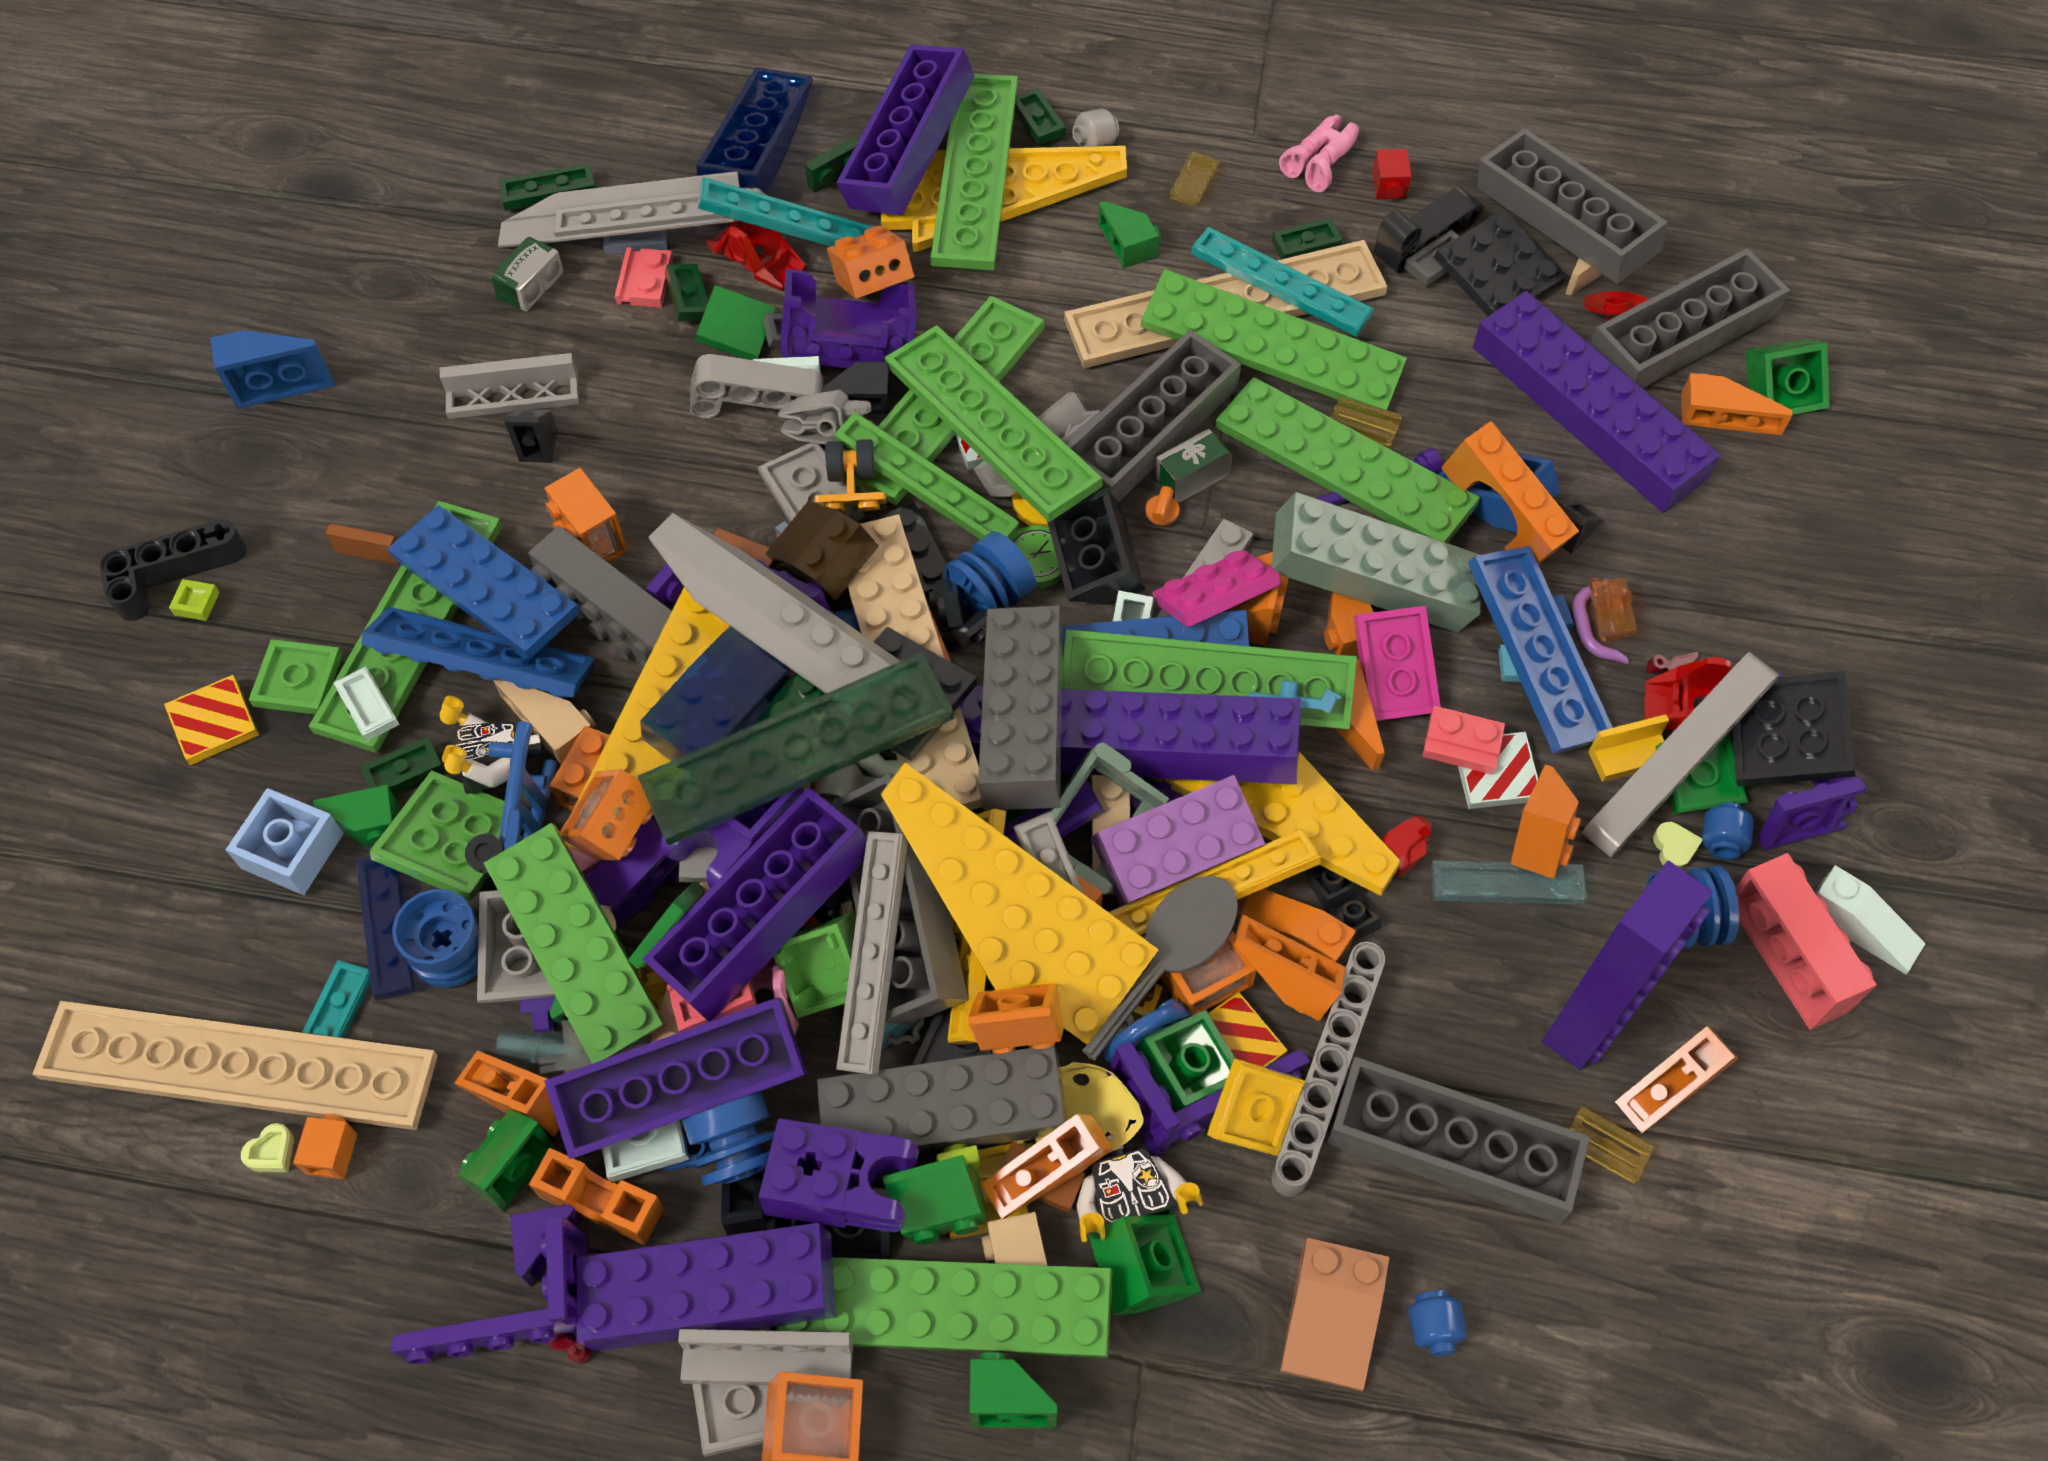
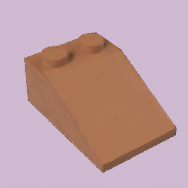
(1334, 1314)

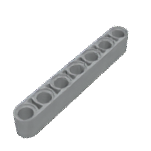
(1680, 754)
(1324, 1083)

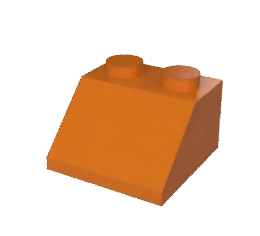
(1547, 826)
(1017, 1018)

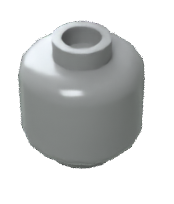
(1095, 128)

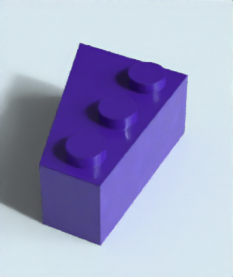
(630, 882)

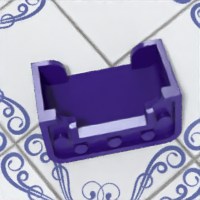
(841, 328)

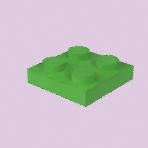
(295, 676)

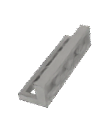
(511, 379)
(1063, 418)
(758, 1356)

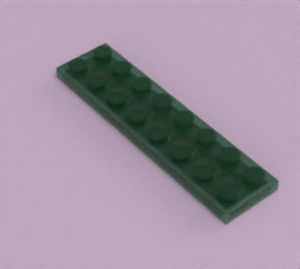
(795, 748)

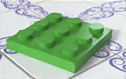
(433, 832)

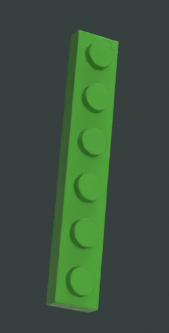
(927, 480)

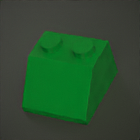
(1791, 374)
(1188, 1059)
(505, 1159)
(938, 1199)
(1146, 1262)
(1007, 1396)

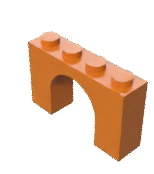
(1492, 460)

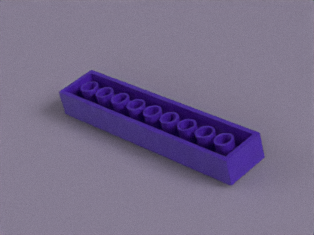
(1175, 733)

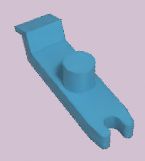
(1289, 690)

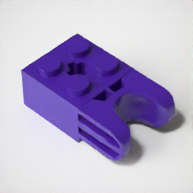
(732, 836)
(842, 1177)

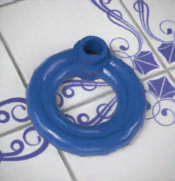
(1162, 1017)

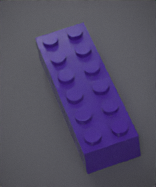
(906, 129)
(758, 904)
(675, 1077)
(705, 1285)

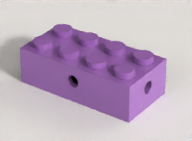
(1177, 840)

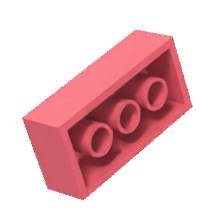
(1801, 942)

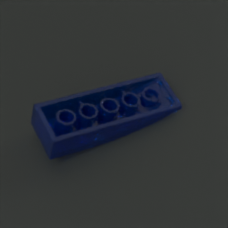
(758, 128)
(714, 696)

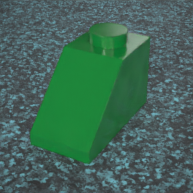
(1128, 234)
(362, 813)

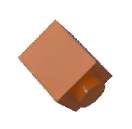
(325, 1146)

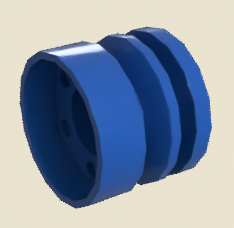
(991, 574)
(1723, 920)
(427, 926)
(731, 1138)

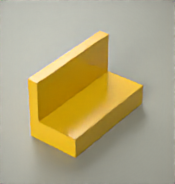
(1626, 748)

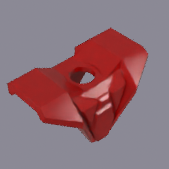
(737, 244)
(1676, 689)

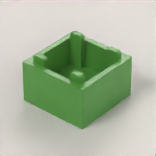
(818, 964)

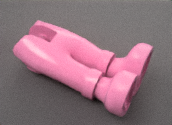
(1318, 170)

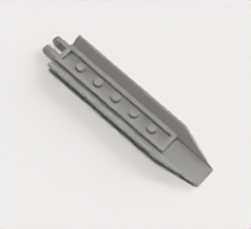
(615, 211)
(767, 608)

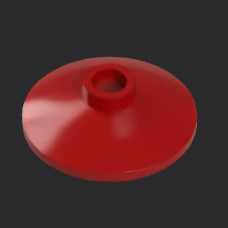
(1612, 303)

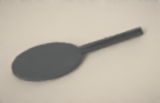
(1187, 932)

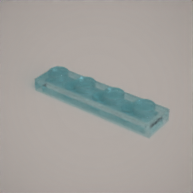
(1505, 883)

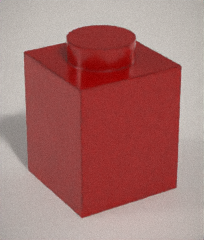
(1391, 174)

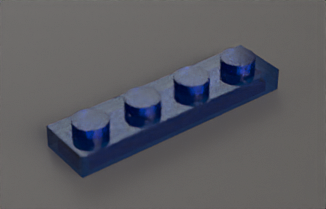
(380, 903)

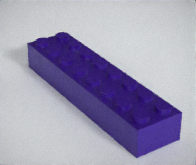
(1595, 401)
(1629, 965)

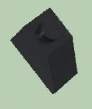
(865, 382)
(532, 434)

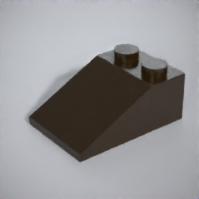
(823, 548)

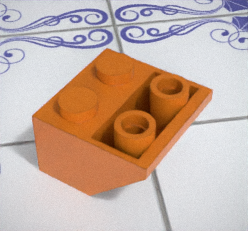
(1264, 609)

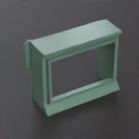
(1117, 769)

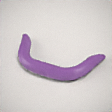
(1585, 632)

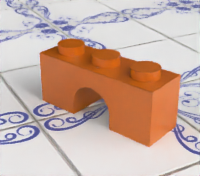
(611, 1205)

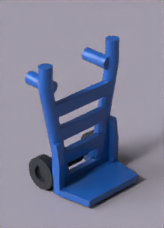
(515, 812)

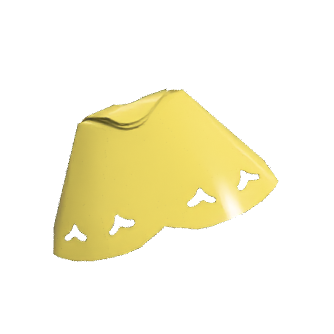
(1103, 1099)

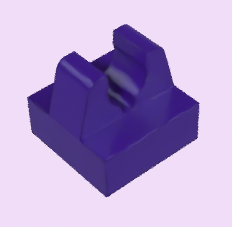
(540, 1013)

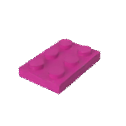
(1216, 587)
(1397, 662)

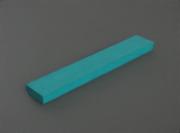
(775, 213)
(1282, 281)

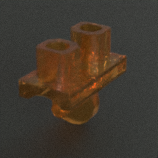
(1612, 608)

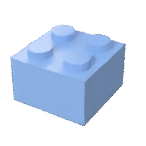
(285, 841)

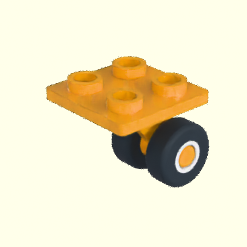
(853, 460)

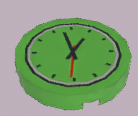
(1039, 551)

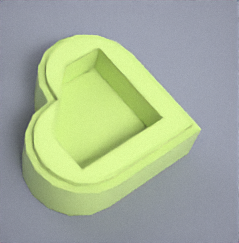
(1675, 844)
(270, 1151)

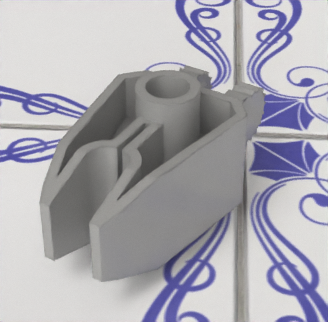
(819, 415)

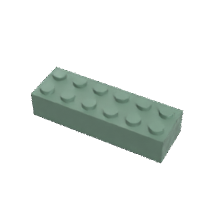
(1374, 561)

